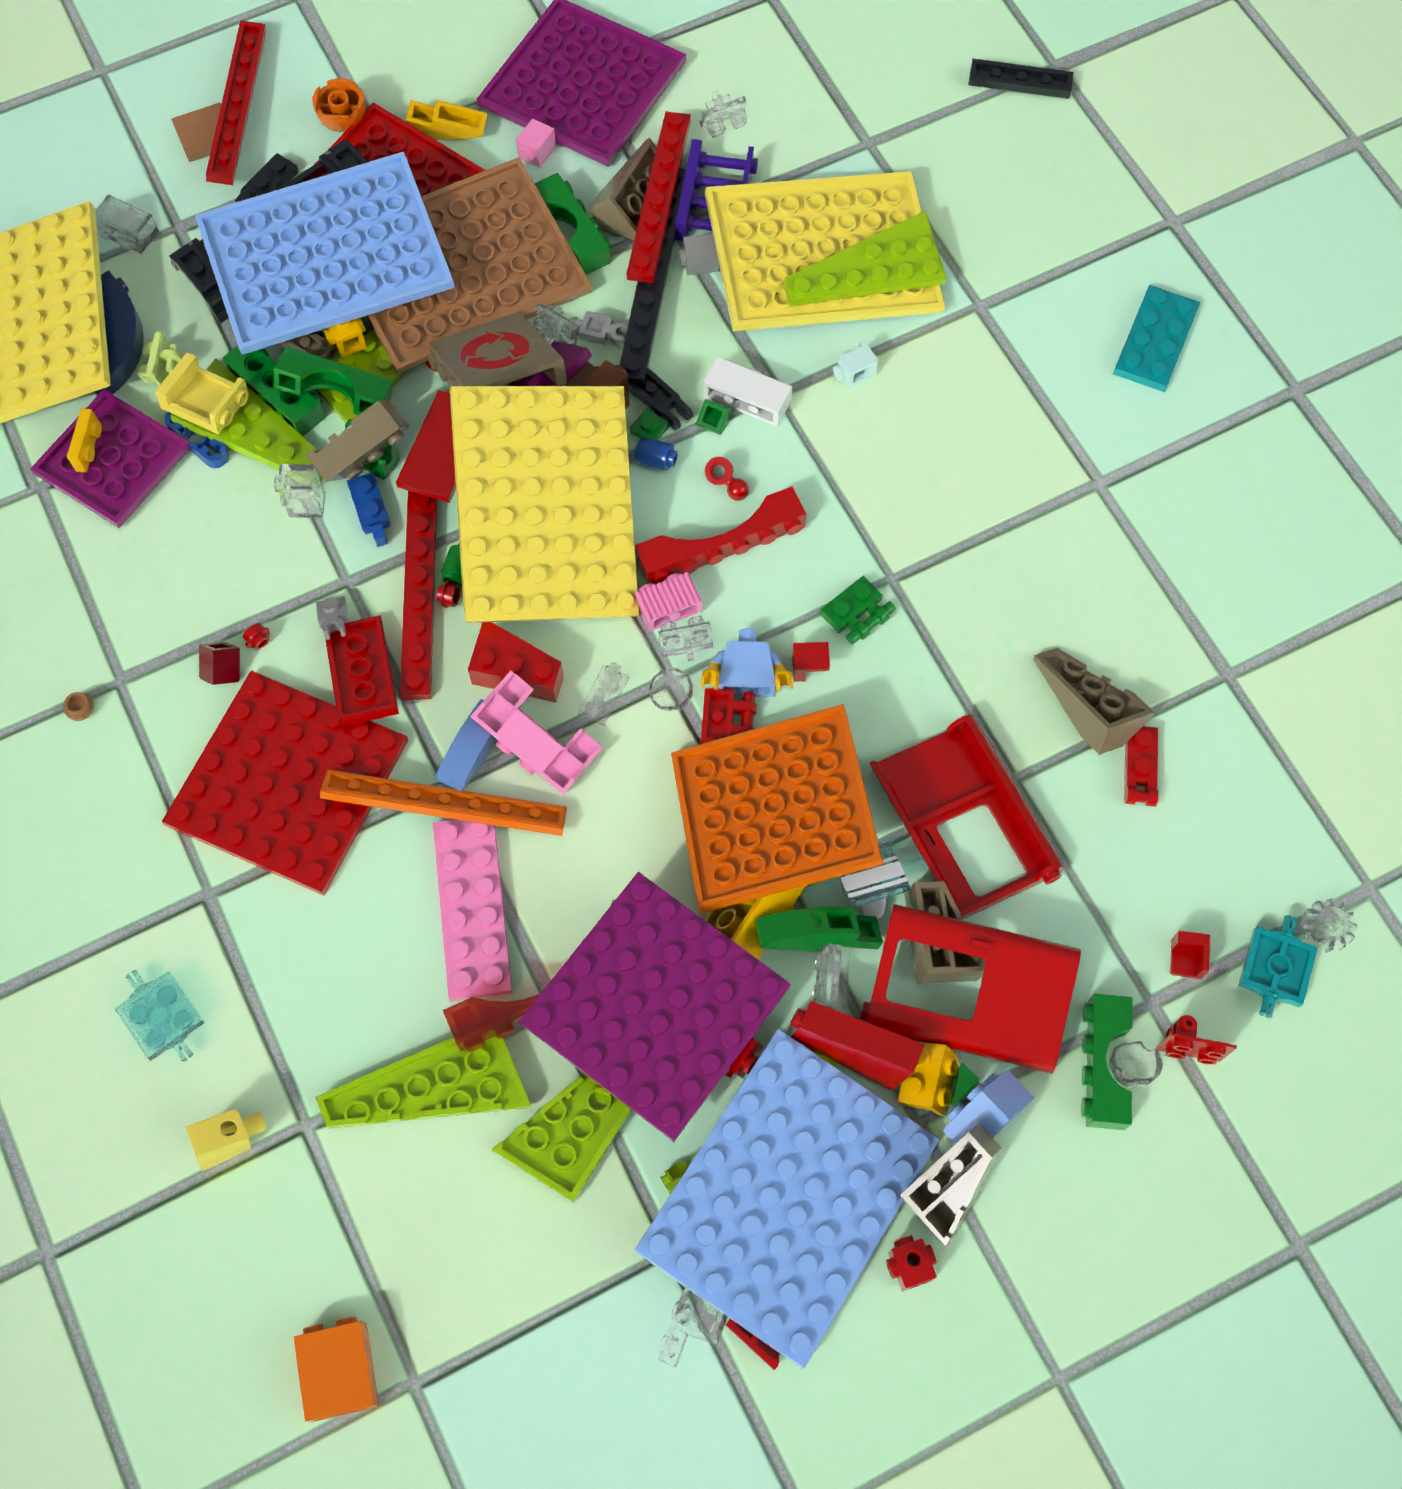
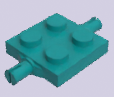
(1278, 966)

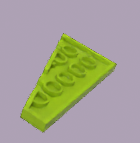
(256, 430)

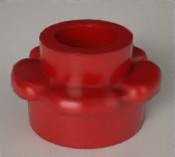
(448, 594)
(256, 636)

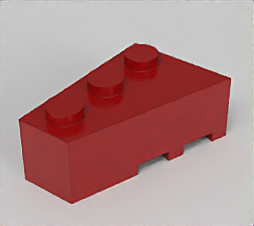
(501, 651)

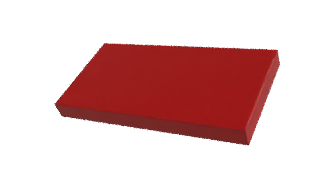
(430, 462)
(361, 672)

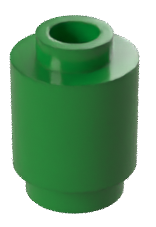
(452, 566)

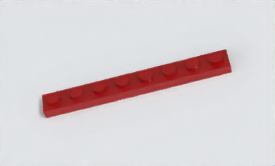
(236, 103)
(658, 197)
(418, 598)

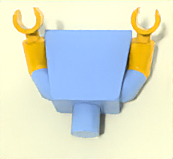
(747, 667)

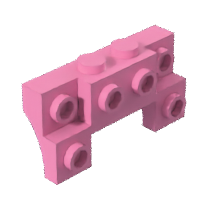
(530, 741)

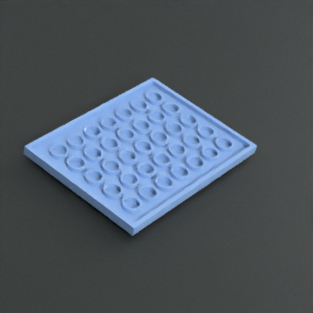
(323, 252)
(787, 1198)

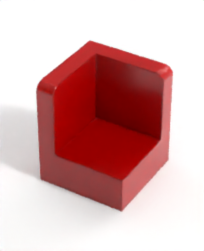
(809, 658)
(1190, 954)

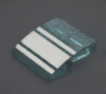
(875, 882)

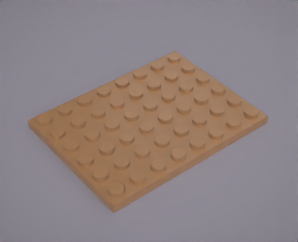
(501, 258)

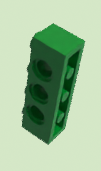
(301, 415)

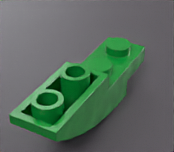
(817, 927)

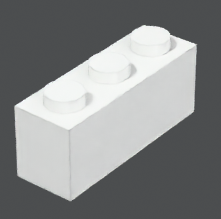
(747, 391)

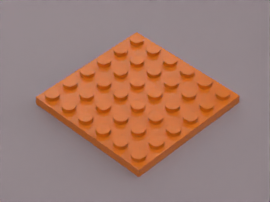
(774, 809)

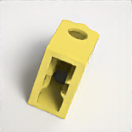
(211, 1139)

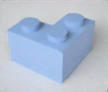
(991, 1105)

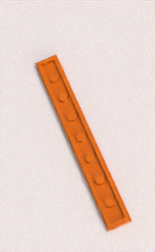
(443, 802)

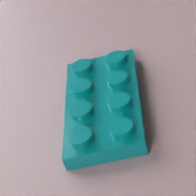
(1156, 338)

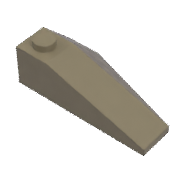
(621, 200)
(1096, 708)

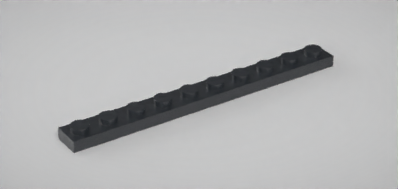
(648, 303)

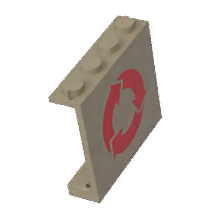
(495, 354)

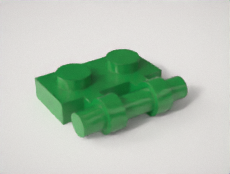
(851, 605)

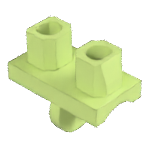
(161, 357)

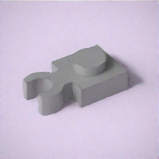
(599, 328)
(332, 615)

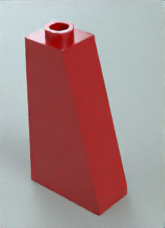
(856, 1044)

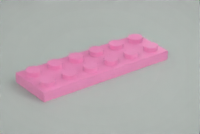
(471, 910)

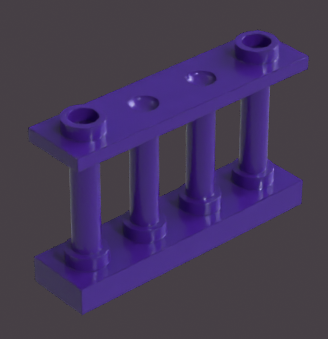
(694, 179)

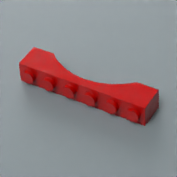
(777, 516)

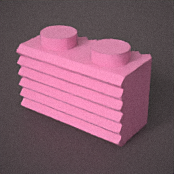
(668, 601)

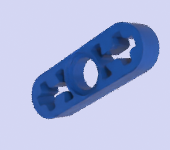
(200, 448)

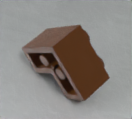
(602, 375)

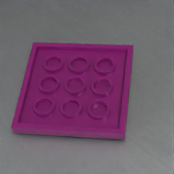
(127, 463)

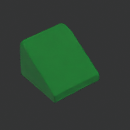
(713, 416)
(963, 1085)

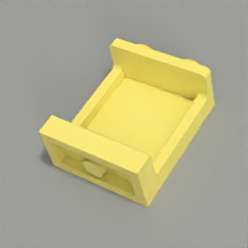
(201, 395)

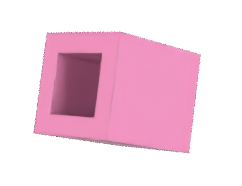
(536, 143)

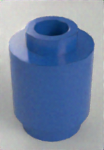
(655, 454)

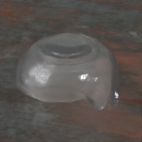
(671, 690)
(1135, 1065)

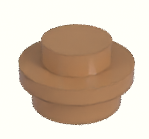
(78, 706)

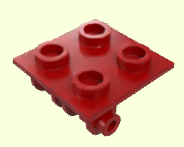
(1182, 1042)

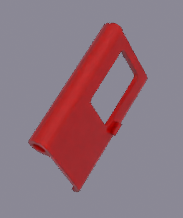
(1019, 999)

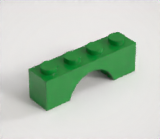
(587, 243)
(301, 372)
(1106, 1102)

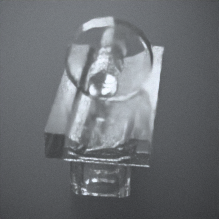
(721, 109)
(556, 326)
(685, 639)

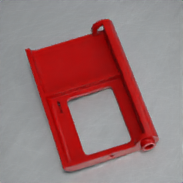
(949, 779)

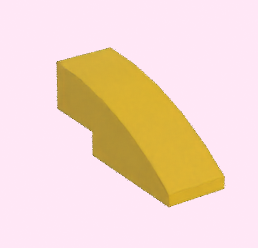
(446, 120)

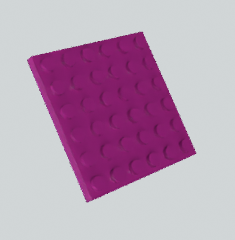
(582, 80)
(655, 1005)

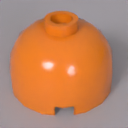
(339, 104)

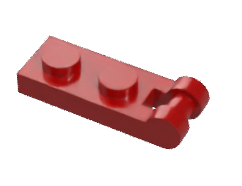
(1142, 767)

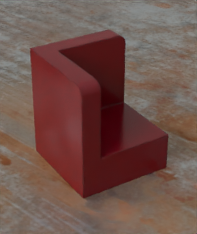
(219, 663)

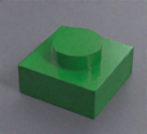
(649, 426)

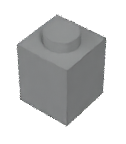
(699, 254)

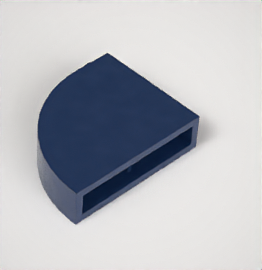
(123, 331)

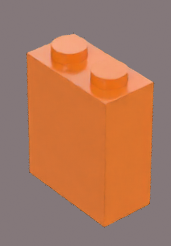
(335, 1370)

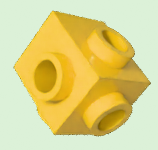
(347, 337)

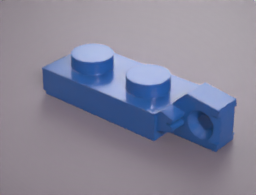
(370, 507)

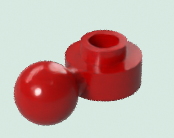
(736, 488)

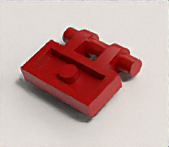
(719, 711)

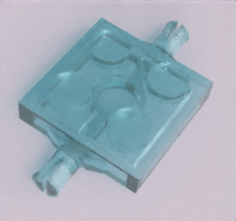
(159, 1015)

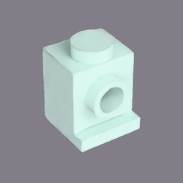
(856, 365)

